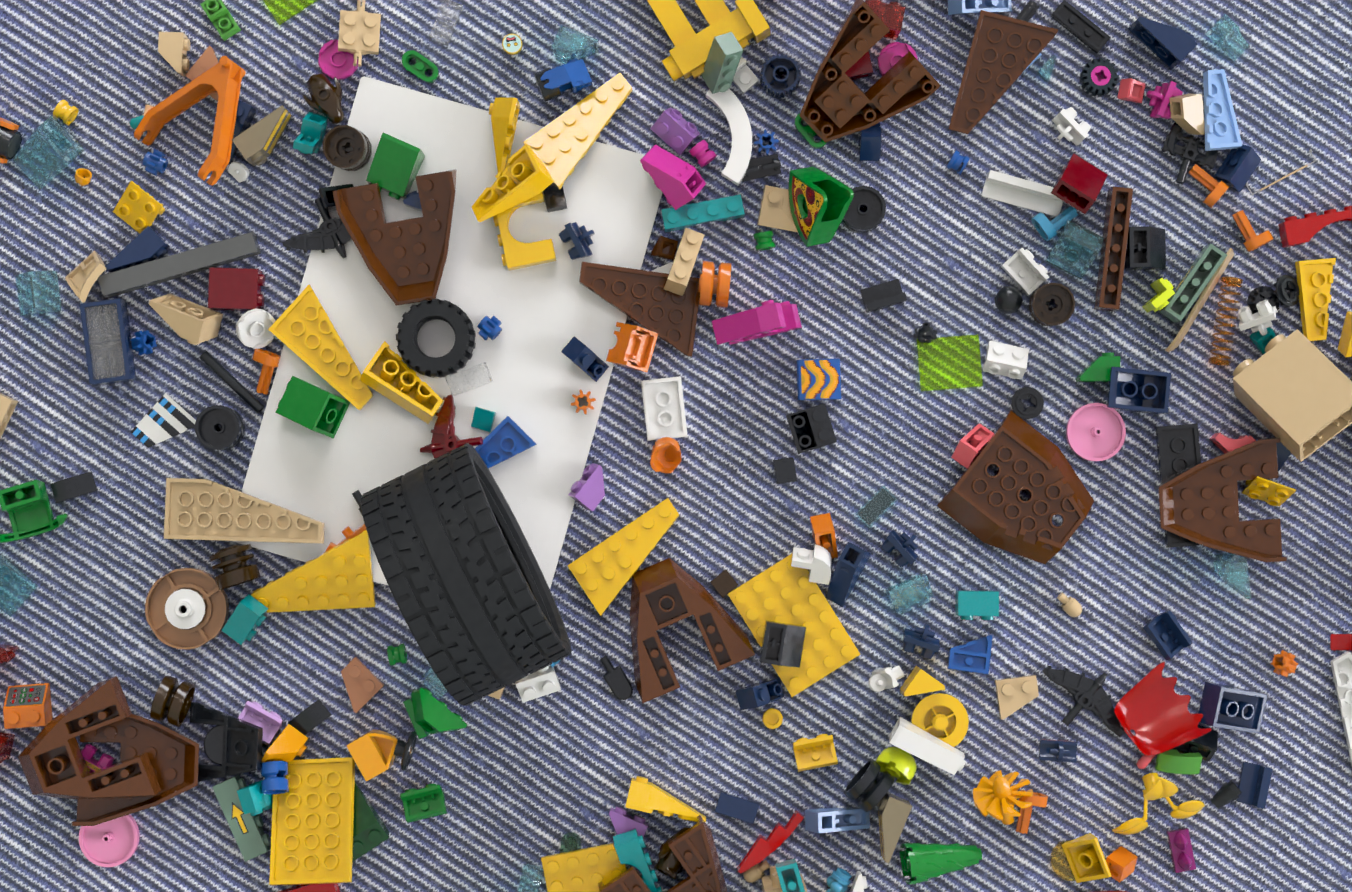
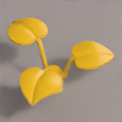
(1156, 788)

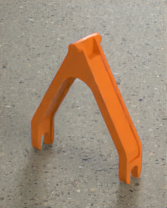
(221, 79)

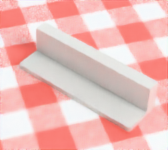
(1021, 193)

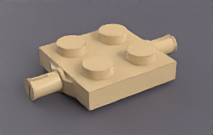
(359, 32)

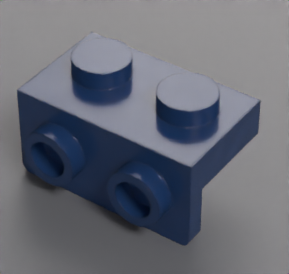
(1167, 634)

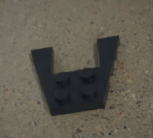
(240, 743)

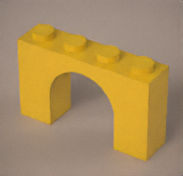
(521, 254)

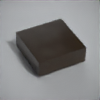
(724, 583)

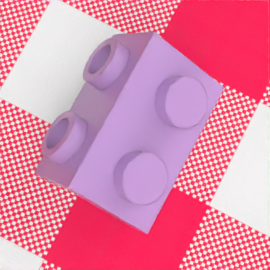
(258, 716)

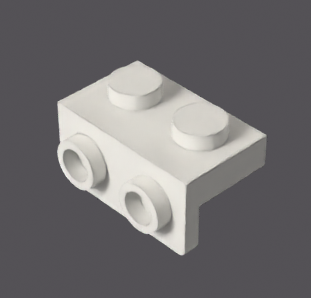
(1025, 271)
(1006, 360)
(538, 684)

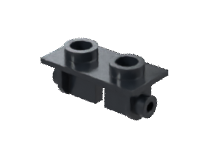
(763, 167)

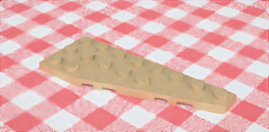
(216, 512)

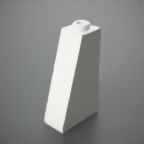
(926, 746)

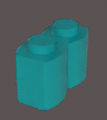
(253, 800)

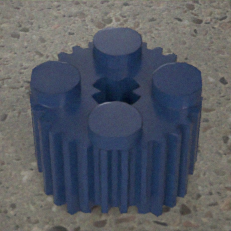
(782, 65)

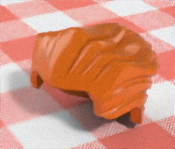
(665, 455)

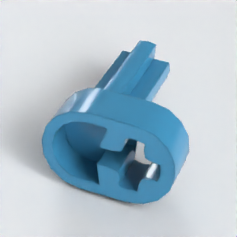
(1047, 228)

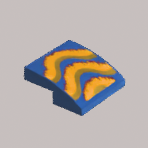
(818, 379)

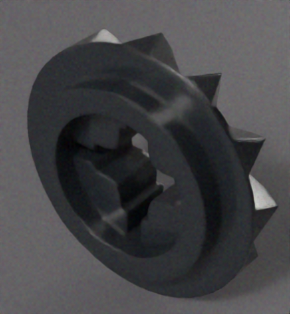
(1288, 283)
(1264, 292)
(1035, 398)

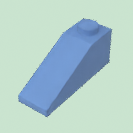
(963, 7)
(836, 819)

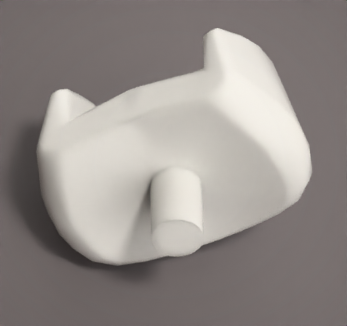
(238, 171)

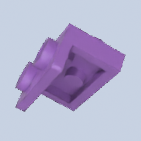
(675, 130)

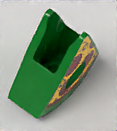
(817, 204)

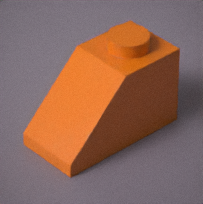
(824, 533)

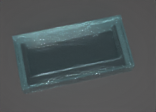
(876, 506)

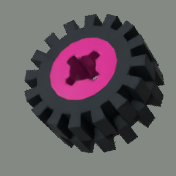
(1095, 83)

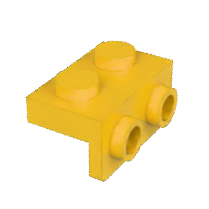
(814, 752)

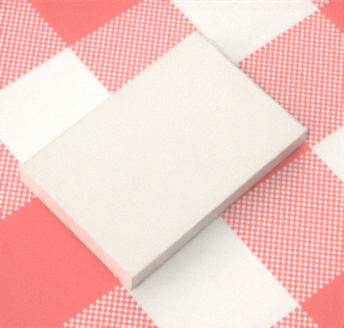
(664, 408)

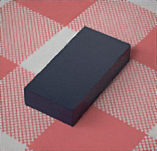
(737, 807)

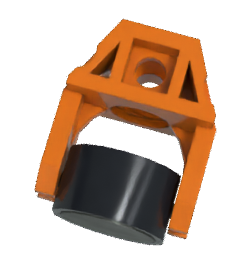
(9, 140)

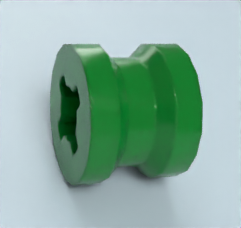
(764, 240)
(397, 654)

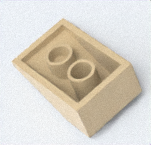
(187, 318)

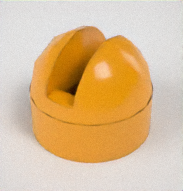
(80, 174)

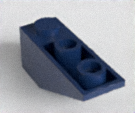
(847, 573)

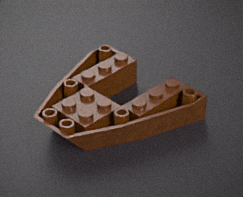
(837, 104)
(665, 596)
(57, 766)

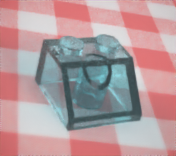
(573, 44)
(1075, 249)
(1234, 572)
(909, 593)

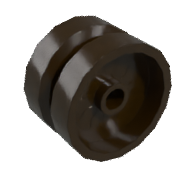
(172, 701)

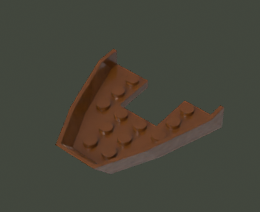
(406, 253)
(1206, 508)
(170, 754)
(697, 855)

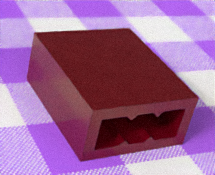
(1079, 183)
(235, 289)

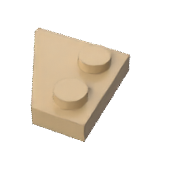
(1015, 693)

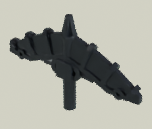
(329, 235)
(1087, 695)

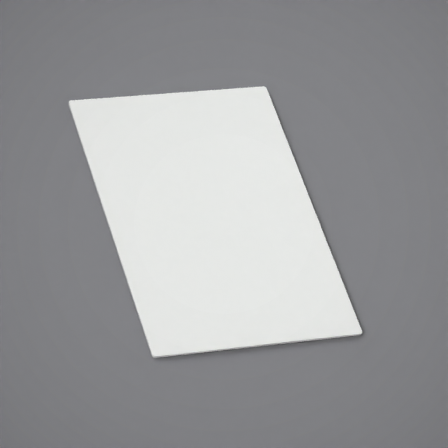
(538, 315)

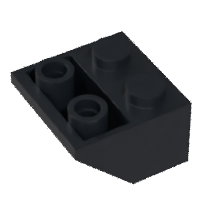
(1145, 248)
(811, 428)
(782, 644)

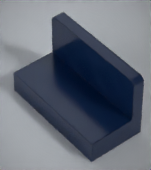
(1238, 167)
(1254, 784)

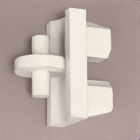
(1069, 127)
(1258, 321)
(885, 678)

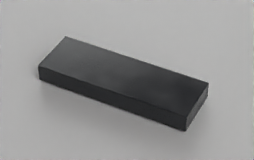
(1080, 26)

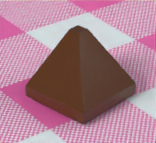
(665, 248)

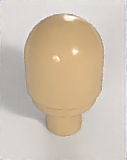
(1070, 605)
(756, 872)

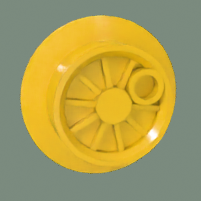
(942, 717)

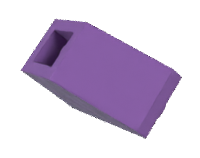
(589, 488)
(623, 822)

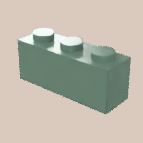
(722, 62)

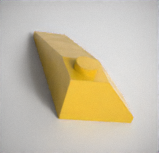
(648, 797)

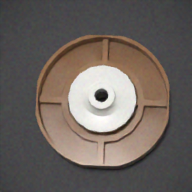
(205, 607)

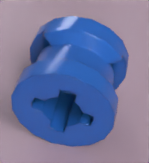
(956, 161)

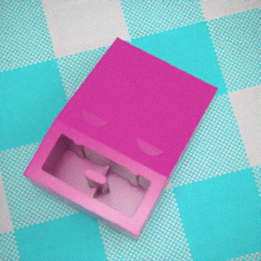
(673, 176)

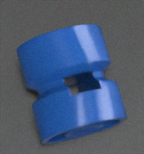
(274, 777)

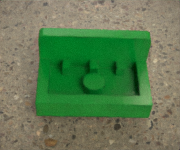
(423, 802)

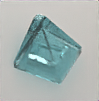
(1046, 70)

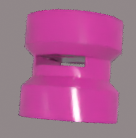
(702, 153)

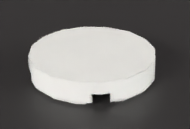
(253, 328)

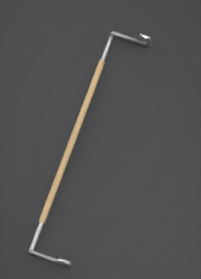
(1280, 179)

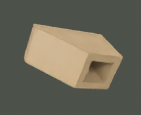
(174, 48)
(1188, 113)

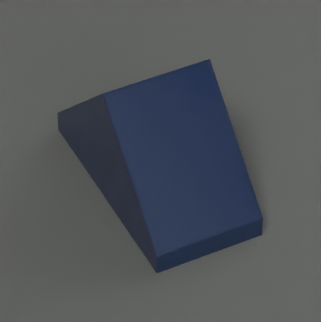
(870, 143)

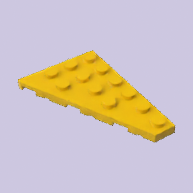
(332, 581)

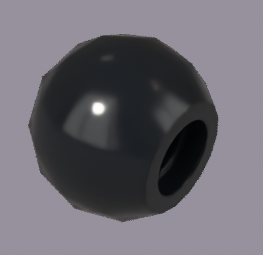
(1008, 300)

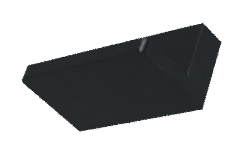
(882, 296)
(1205, 745)

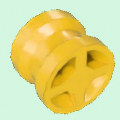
(65, 112)

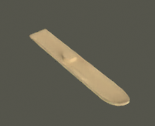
(1199, 304)

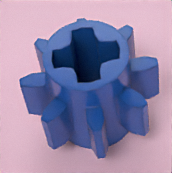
(766, 148)
(155, 162)
(489, 328)
(143, 342)

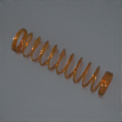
(1231, 281)

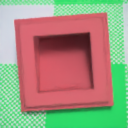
(1131, 90)

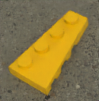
(1314, 285)

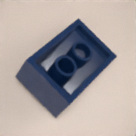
(1166, 42)
(1139, 390)
(1232, 707)

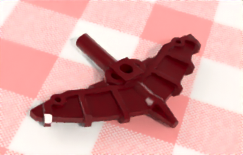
(444, 435)

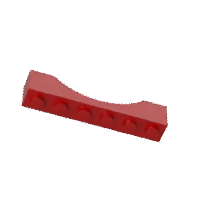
(1300, 231)

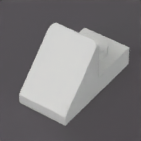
(744, 77)

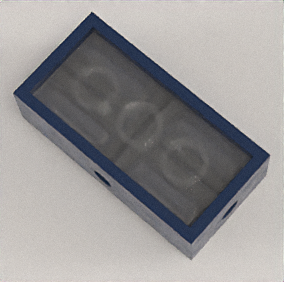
(107, 342)

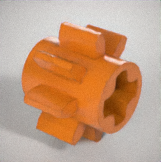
(582, 396)
(1284, 663)

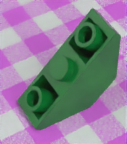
(434, 714)

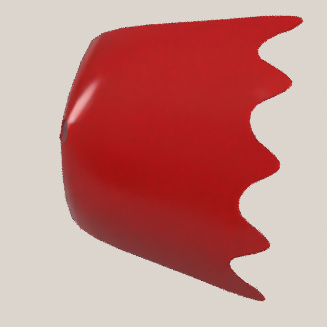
(1158, 714)

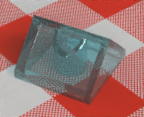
(38, 292)

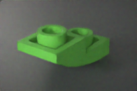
(221, 18)
(1177, 763)

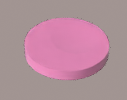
(1095, 432)
(110, 841)

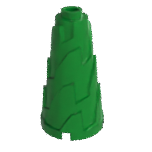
(932, 860)

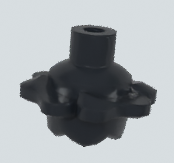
(925, 333)

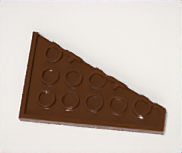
(995, 60)
(643, 299)

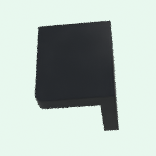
(784, 470)

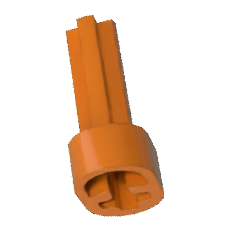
(1217, 188)
(1252, 240)
(269, 361)
(1038, 800)

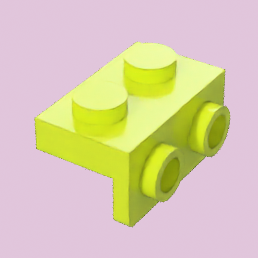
(1160, 300)

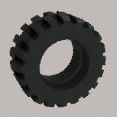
(416, 318)

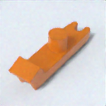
(349, 534)

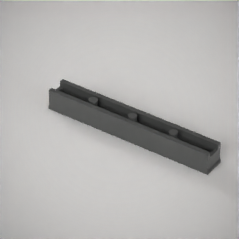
(179, 265)

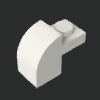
(816, 560)

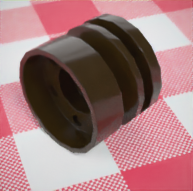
(341, 138)
(1062, 299)
(234, 566)

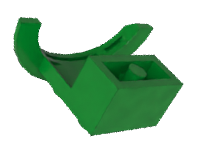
(28, 511)

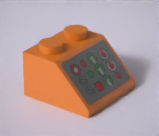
(27, 706)

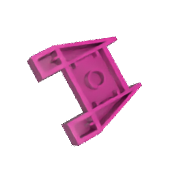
(757, 322)

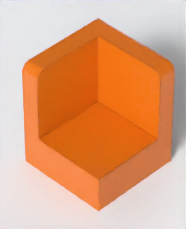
(1121, 863)

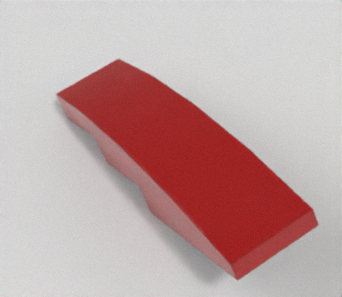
(764, 847)

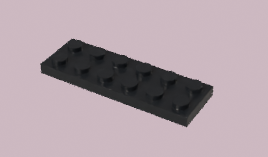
(1177, 453)

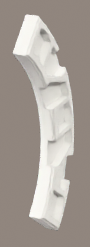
(740, 134)

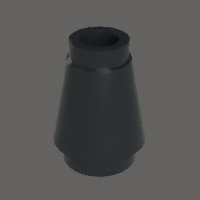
(1226, 794)

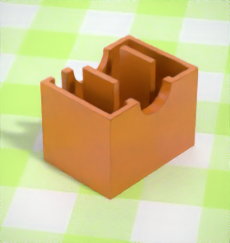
(633, 347)

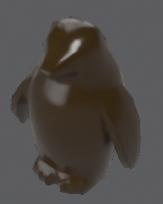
(325, 97)
(668, 862)

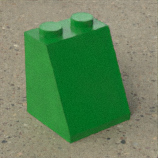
(395, 166)
(312, 407)

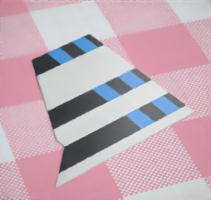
(163, 422)

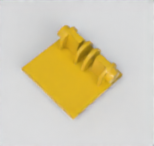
(138, 208)
(1268, 491)

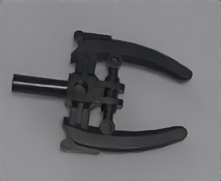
(1189, 152)

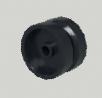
(875, 210)
(209, 433)
(869, 785)

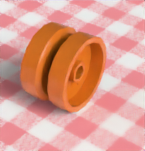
(714, 284)

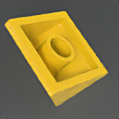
(919, 683)
(1086, 858)

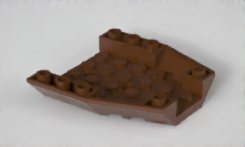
(992, 504)

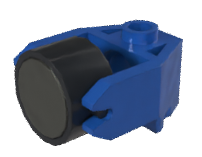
(567, 76)

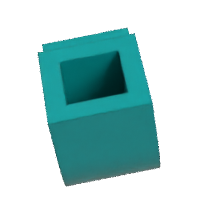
(311, 134)

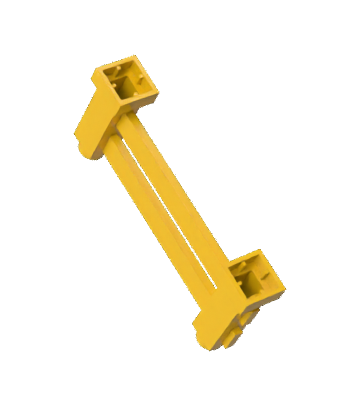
(692, 49)

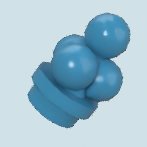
(838, 881)

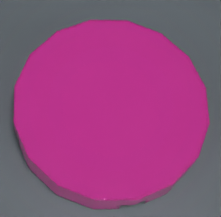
(892, 54)
(335, 62)

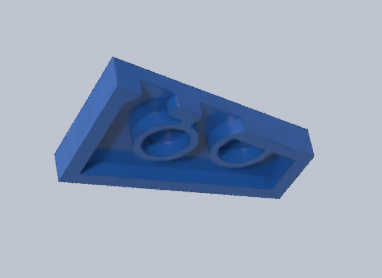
(504, 443)

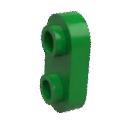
(420, 67)
(808, 133)

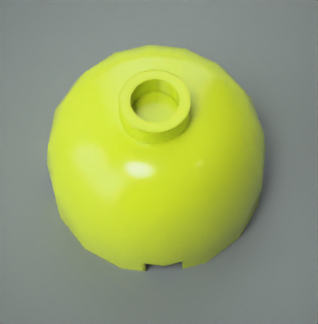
(898, 764)

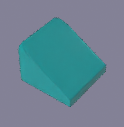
(1262, 340)
(483, 419)

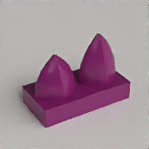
(1181, 850)

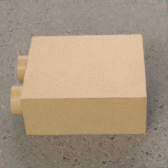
(1295, 393)

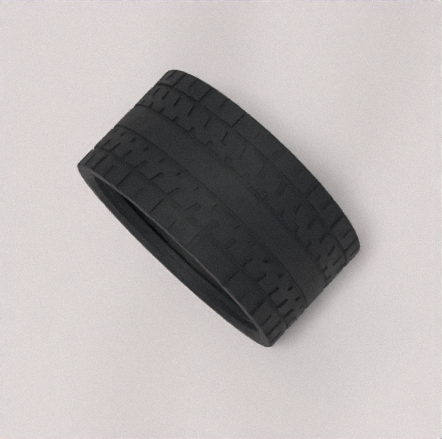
(464, 575)

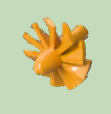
(998, 799)

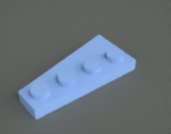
(1219, 115)

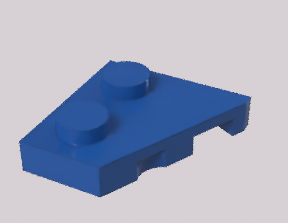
(972, 656)

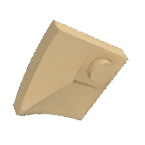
(775, 209)
(85, 275)

